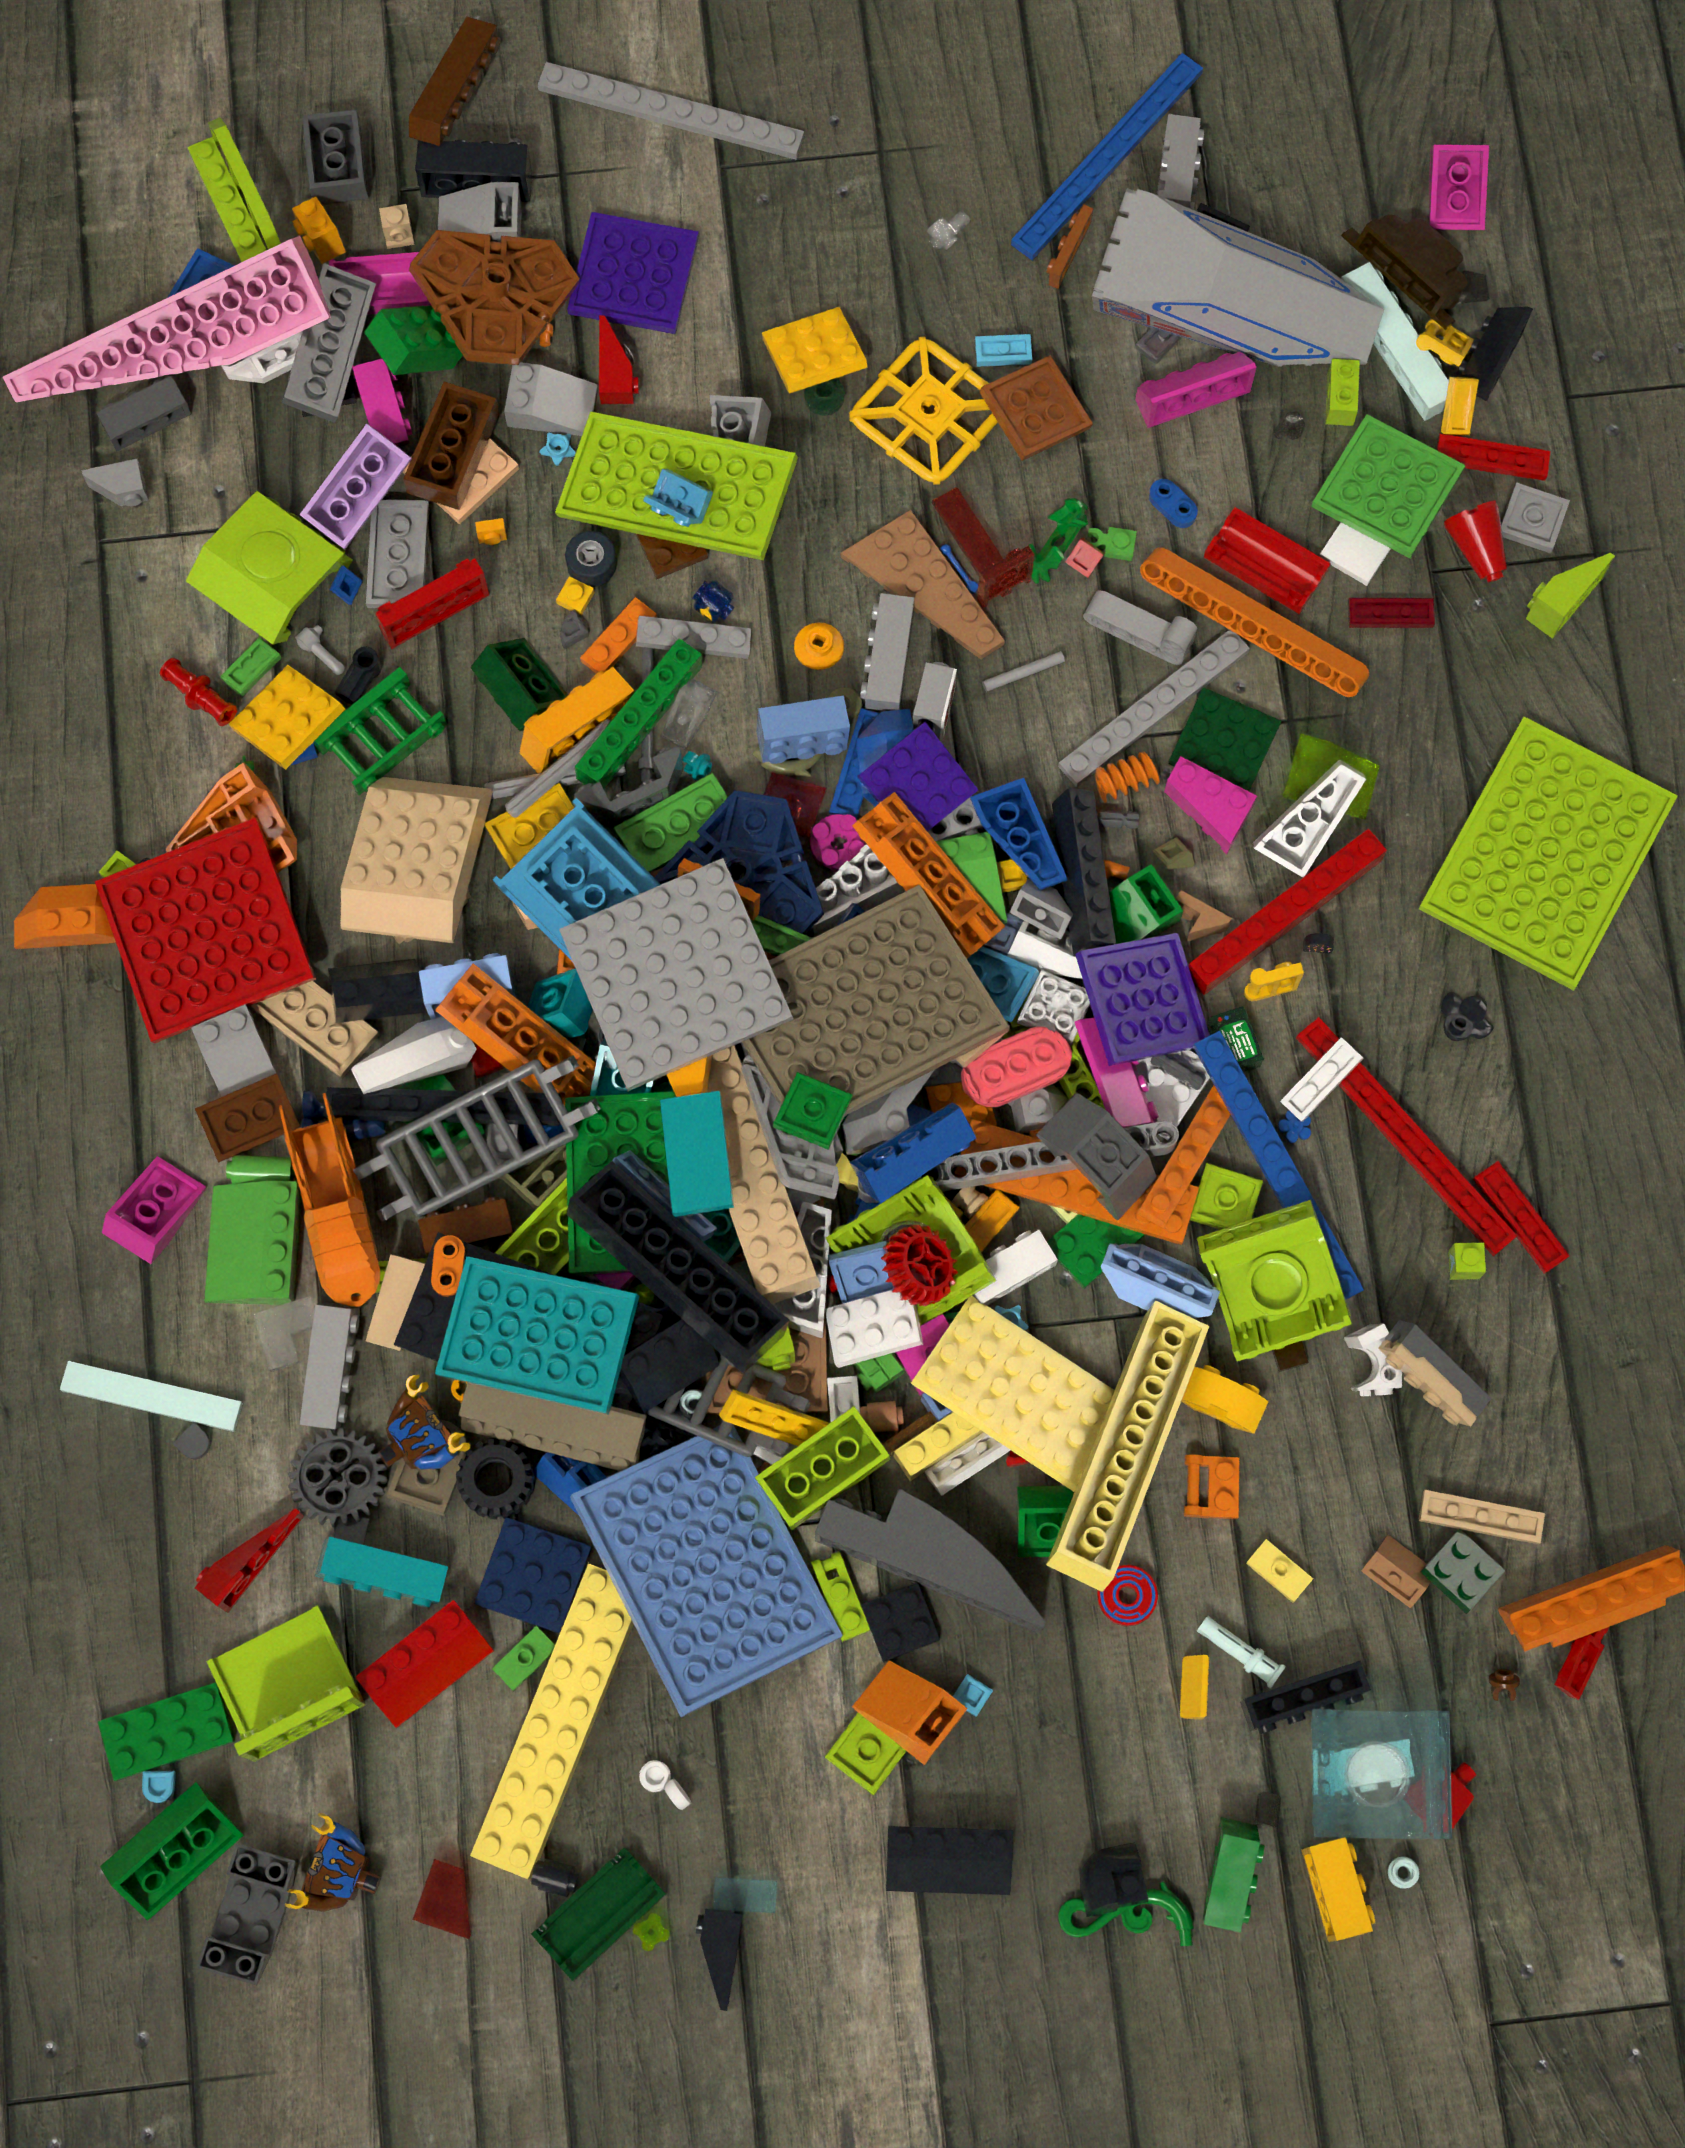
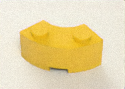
(1224, 1399)

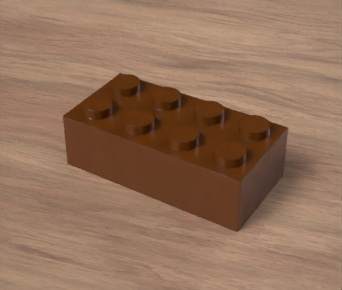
(451, 445)

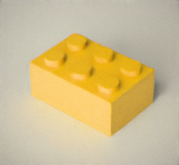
(1338, 1889)

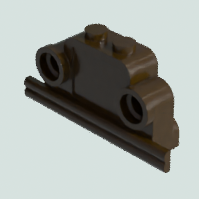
(1415, 261)

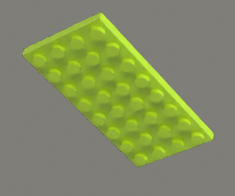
(623, 460)

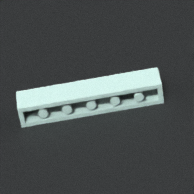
(1396, 342)

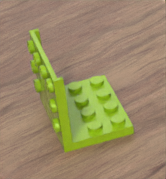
(285, 1684)

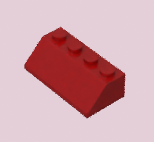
(424, 1664)

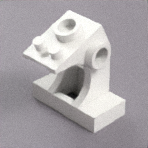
(1368, 1340)

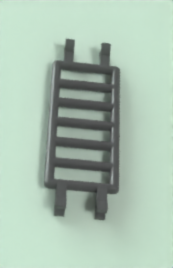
(459, 1106)
(721, 1437)

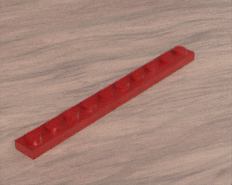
(1414, 1145)

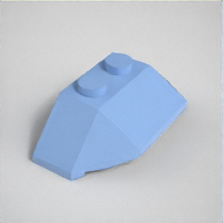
(1147, 1275)

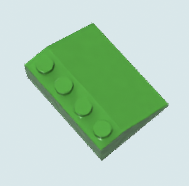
(253, 1243)

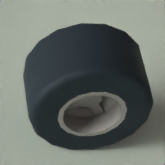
(595, 549)

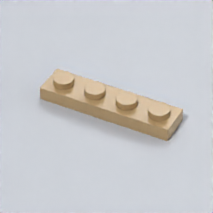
(1481, 1517)

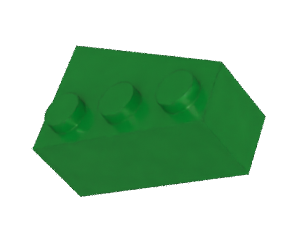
(1233, 1875)

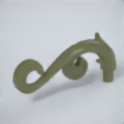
(800, 766)

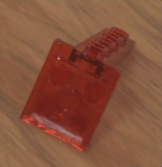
(994, 572)

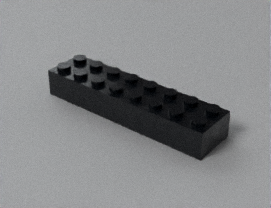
(677, 1267)

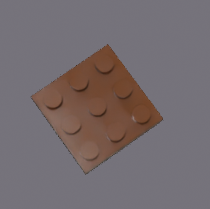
(1036, 407)

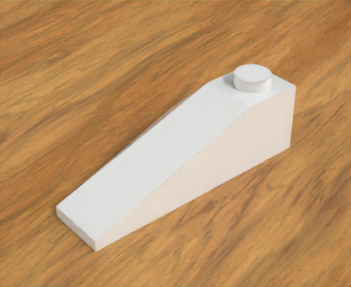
(1045, 951)
(416, 1054)

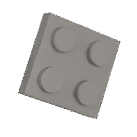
(1534, 517)

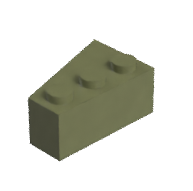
(539, 1177)

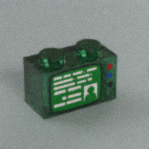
(1239, 1037)

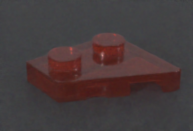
(444, 1900)

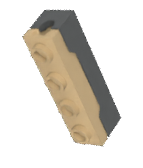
(1434, 1373)

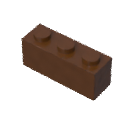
(475, 1225)

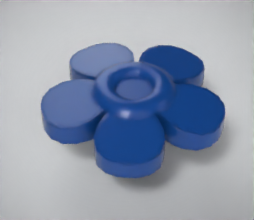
(1294, 1127)

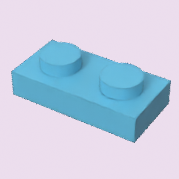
(1003, 350)

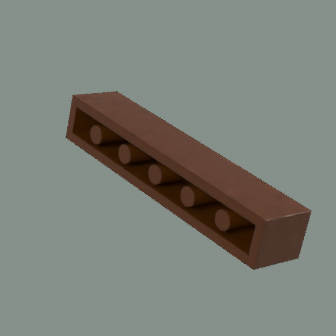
(453, 81)

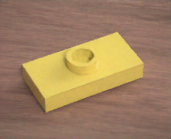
(1279, 1571)

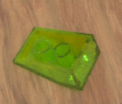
(1314, 758)

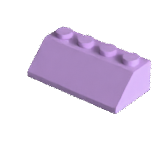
(356, 486)

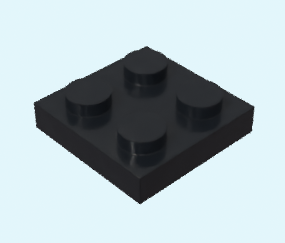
(900, 1622)

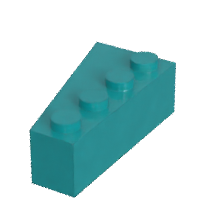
(381, 1571)

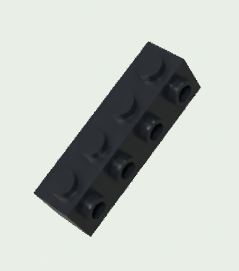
(1300, 1697)

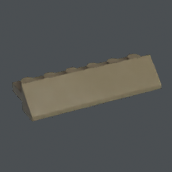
(554, 1427)

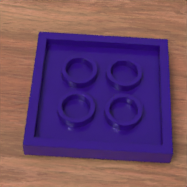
(921, 776)

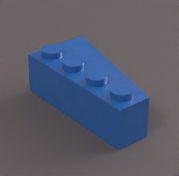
(913, 1152)

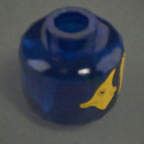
(713, 601)

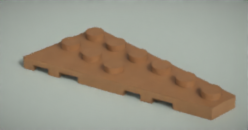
(911, 565)

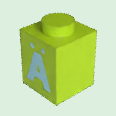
(1467, 1261)

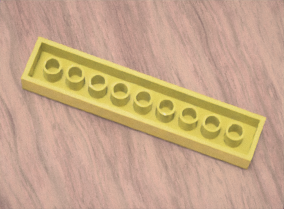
(1128, 1447)
(556, 1727)

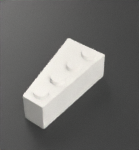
(1308, 823)

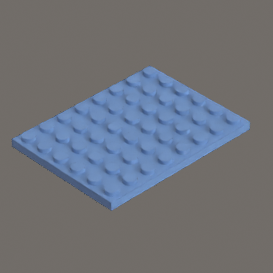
(705, 1570)

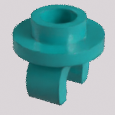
(697, 765)

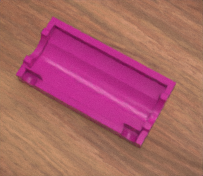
(393, 280)

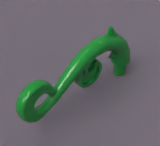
(1137, 1924)

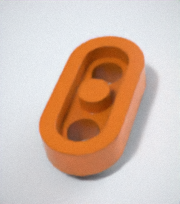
(447, 1265)

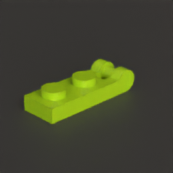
(841, 1597)

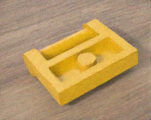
(1450, 349)
(1274, 982)

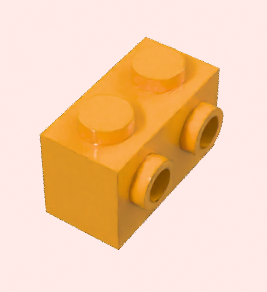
(317, 230)

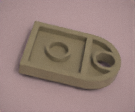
(427, 1487)

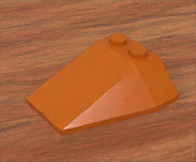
(235, 800)

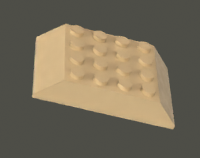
(413, 858)

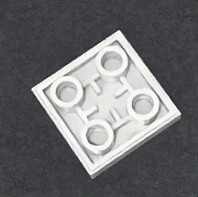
(1055, 1005)

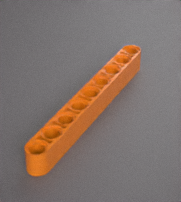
(1254, 622)

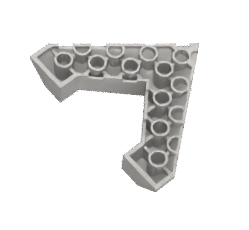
(888, 1115)

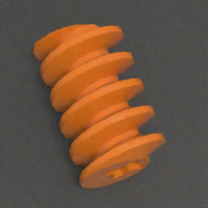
(1125, 775)

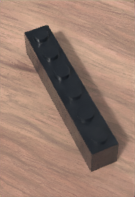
(1085, 870)

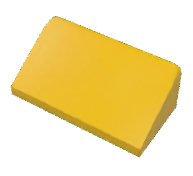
(1194, 1687)

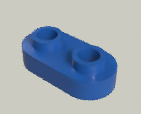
(1171, 503)

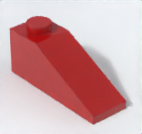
(616, 375)

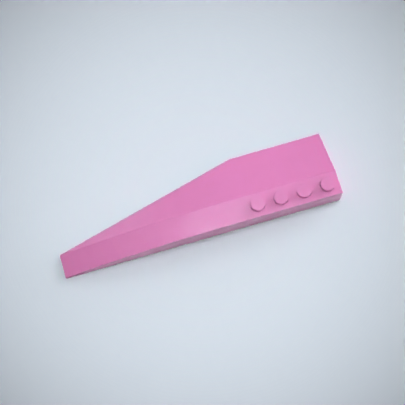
(191, 330)

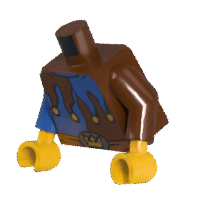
(418, 1432)
(335, 1870)

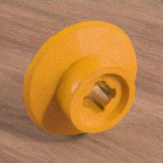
(813, 655)

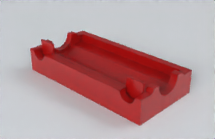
(1267, 560)
(432, 603)

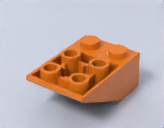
(910, 1710)

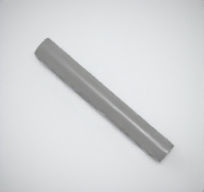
(1023, 671)

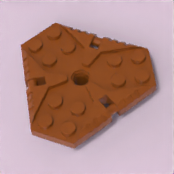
(497, 298)

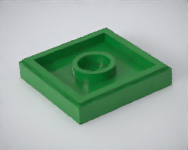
(812, 1110)

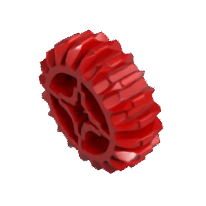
(919, 1265)

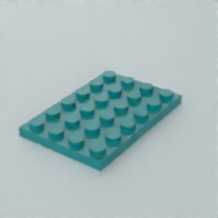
(537, 1335)

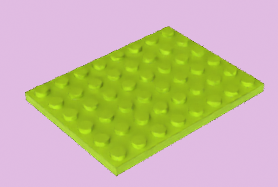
(1548, 853)

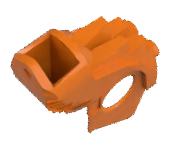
(334, 1209)

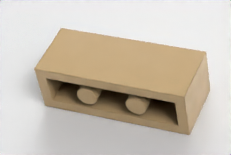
(393, 1300)

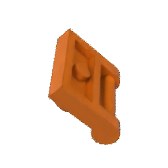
(1221, 1490)

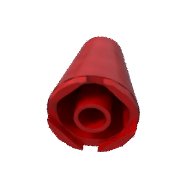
(1480, 539)

